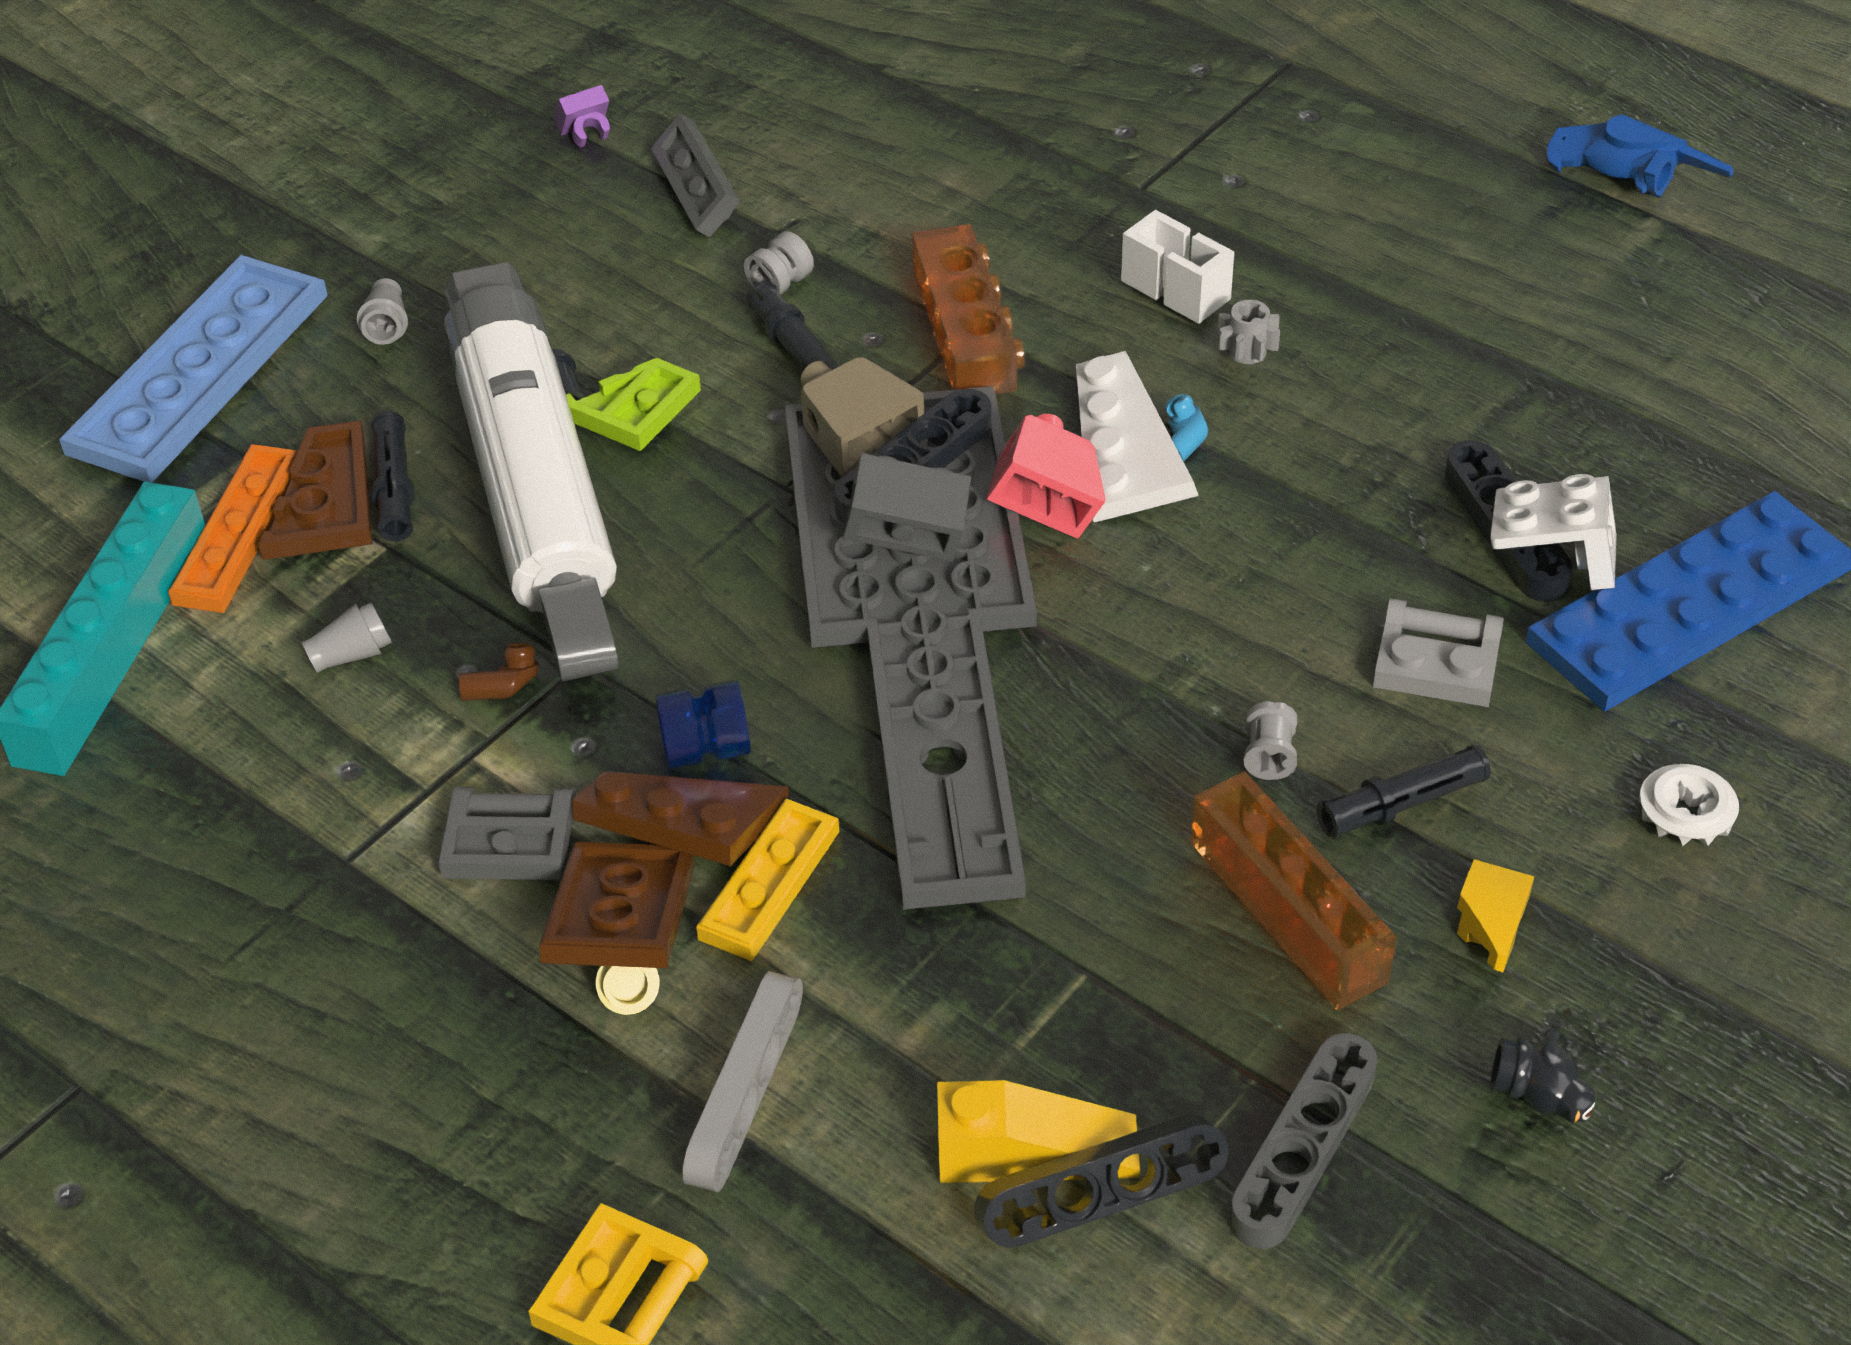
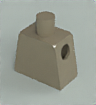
(855, 409)

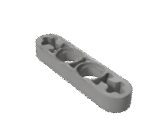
(742, 1082)

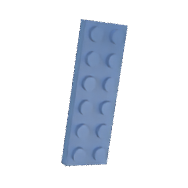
(193, 369)

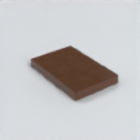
(617, 906)

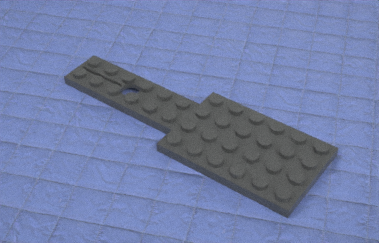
(927, 665)

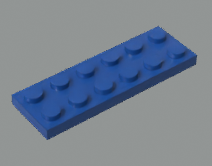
(1689, 600)

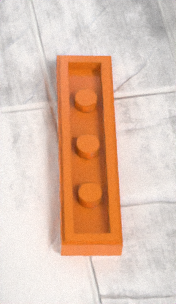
(234, 531)

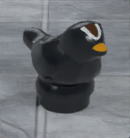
(1542, 1077)

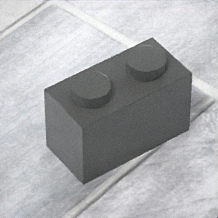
(907, 507)

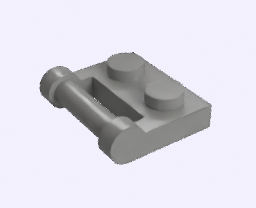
(1437, 666)

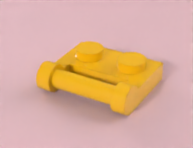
(603, 1271)

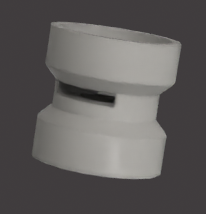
(783, 262)

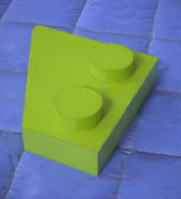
(636, 403)

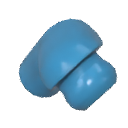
(1186, 424)

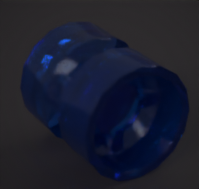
(703, 724)

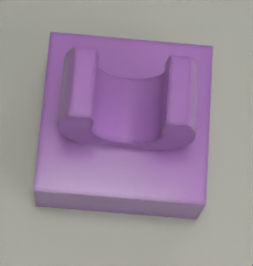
(581, 111)

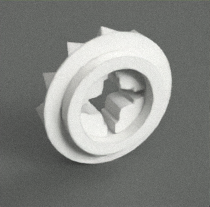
(1697, 787)

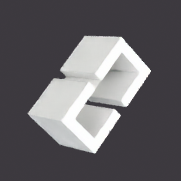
(1159, 265)

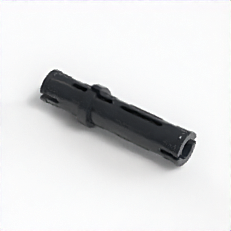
(786, 325)
(392, 489)
(1383, 798)

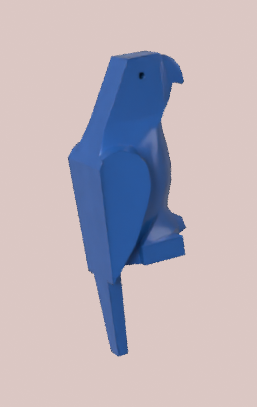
(1628, 151)

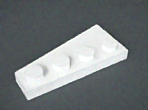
(1129, 439)

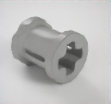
(1270, 747)

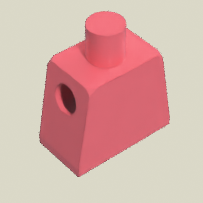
(1048, 475)

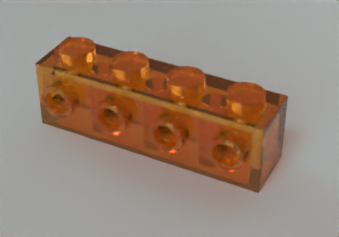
(1292, 890)

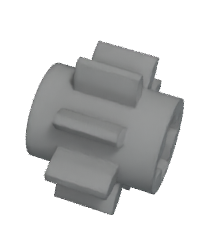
(1248, 331)

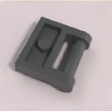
(507, 835)

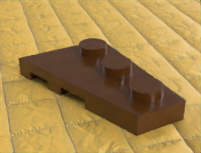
(326, 496)
(679, 813)

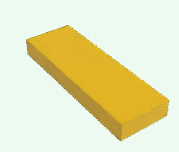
(768, 880)

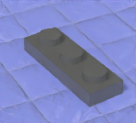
(695, 175)

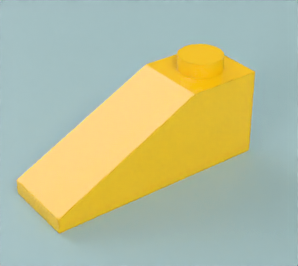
(1009, 1127)

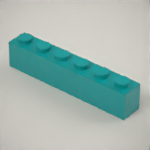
(100, 631)

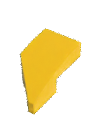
(1492, 909)

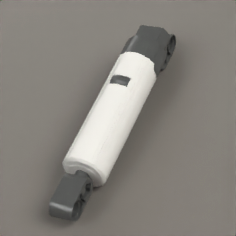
(532, 464)

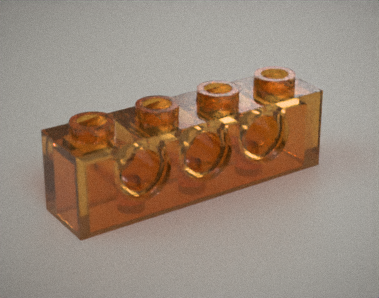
(966, 309)

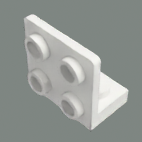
(1558, 513)

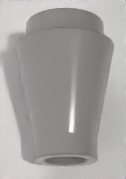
(383, 313)
(348, 638)

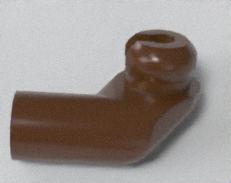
(506, 680)

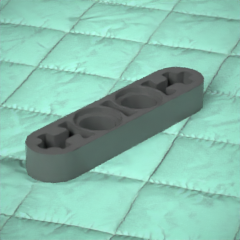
(1300, 1136)

